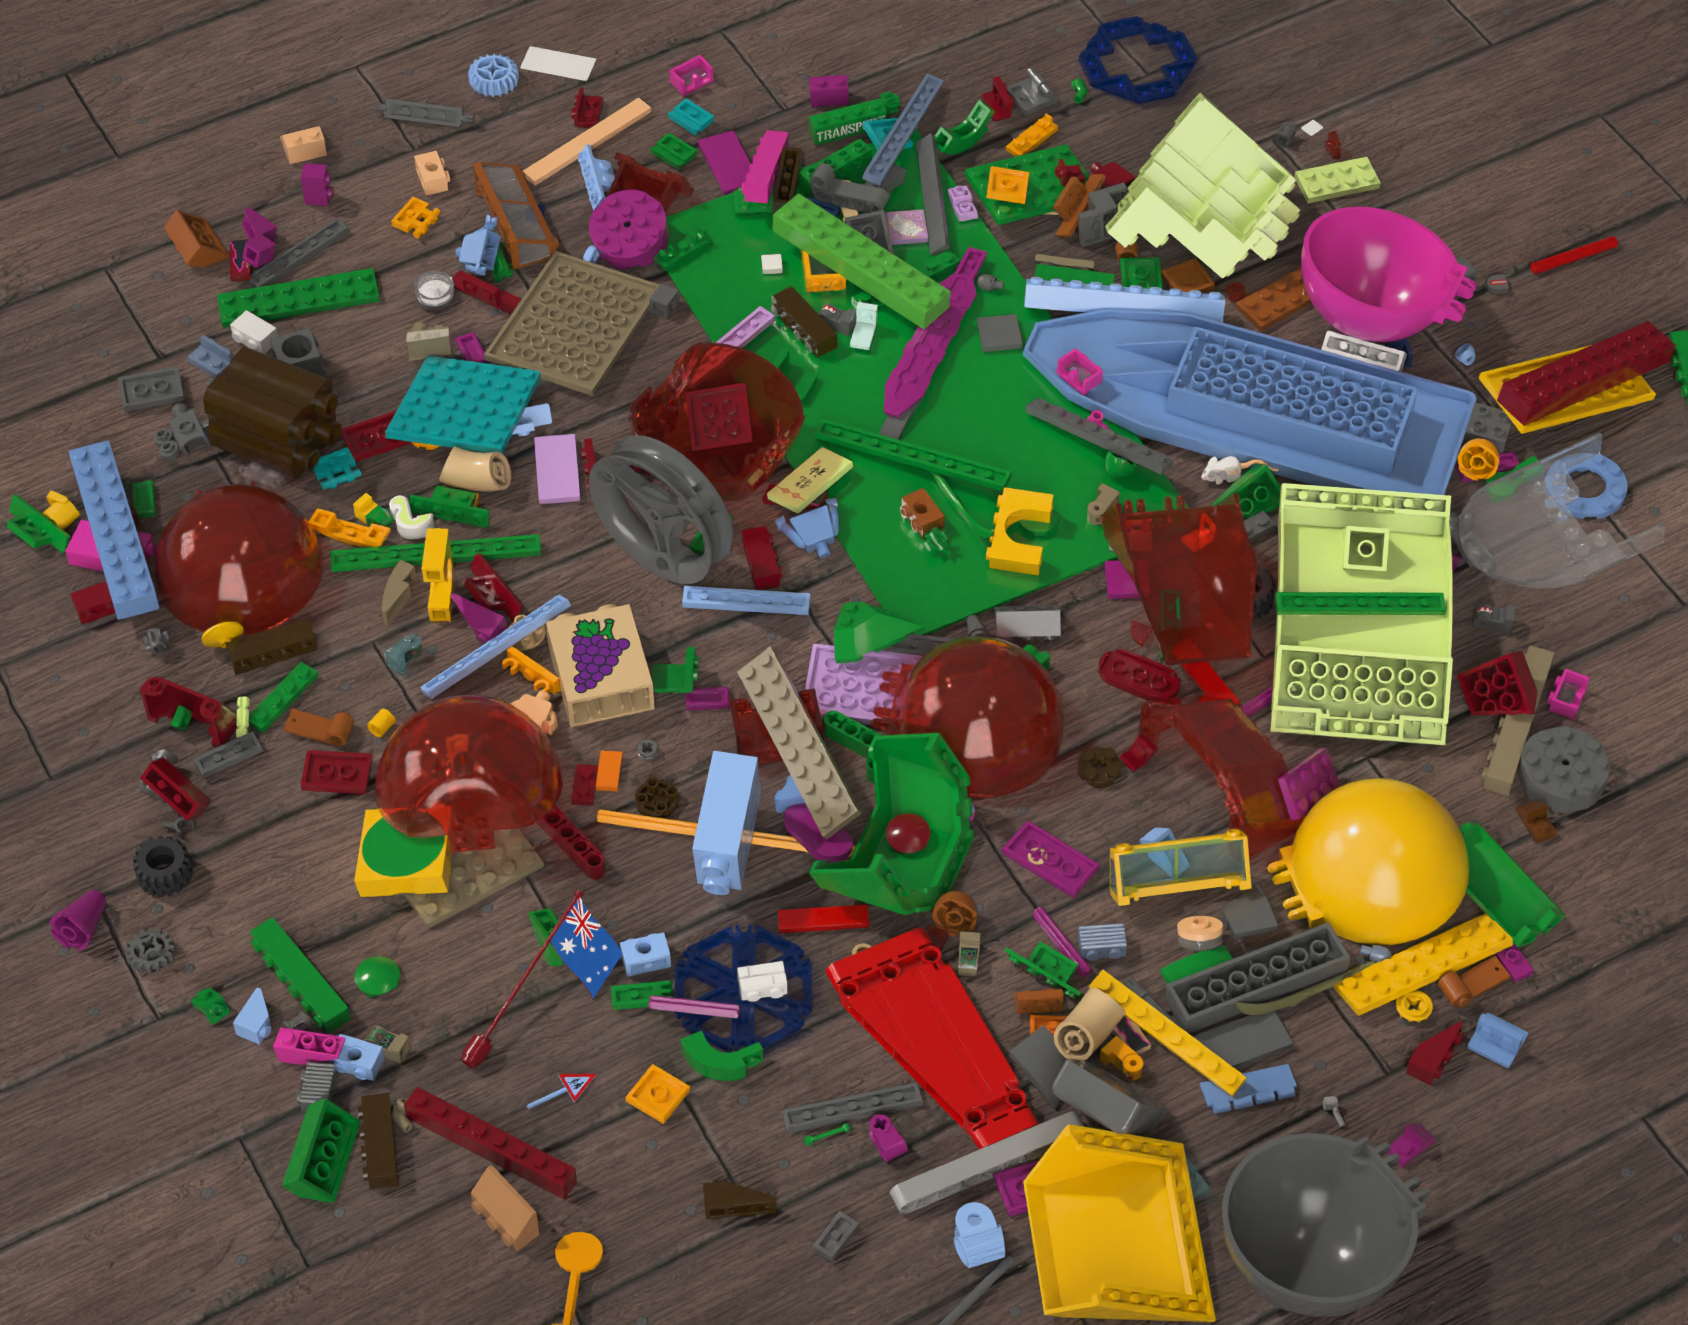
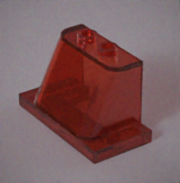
(656, 184)

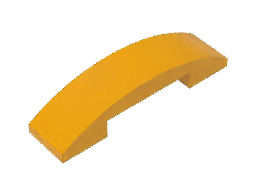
(347, 532)

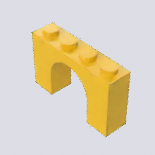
(1017, 506)
(439, 570)

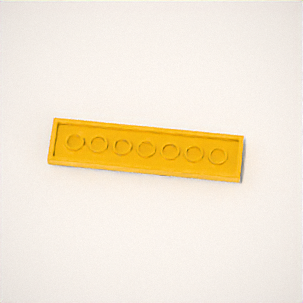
(1423, 964)

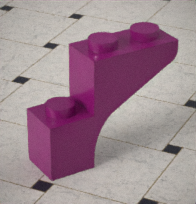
(261, 238)

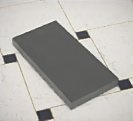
(1247, 1039)

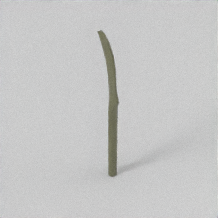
(1293, 999)

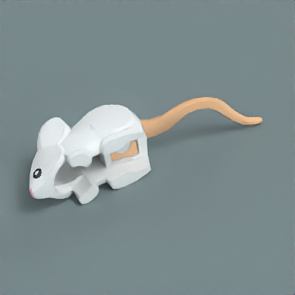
(1227, 468)

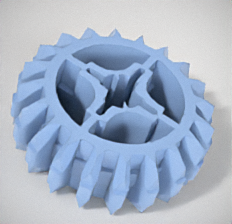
(493, 75)

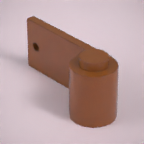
(319, 728)
(1472, 983)

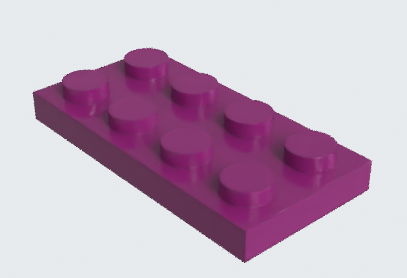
(1308, 783)

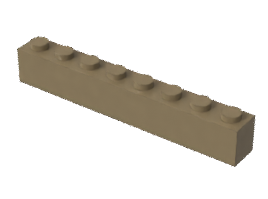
(1515, 730)

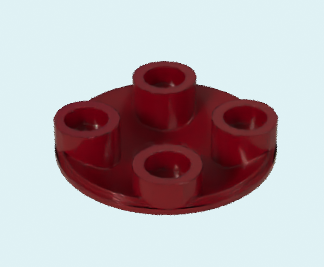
(908, 833)

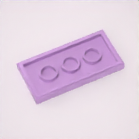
(557, 469)

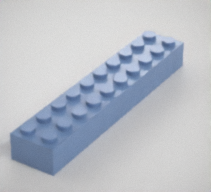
(113, 530)

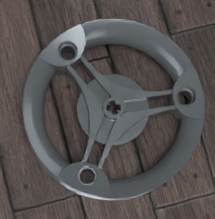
(664, 511)

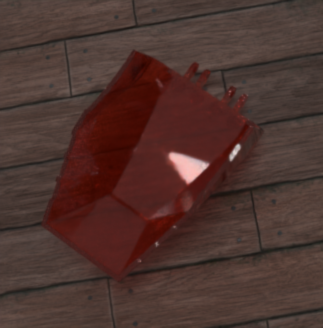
(1193, 557)

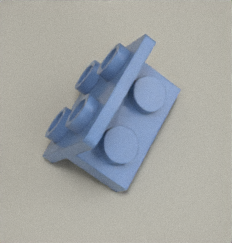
(1497, 1039)

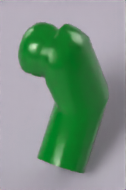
(1081, 88)

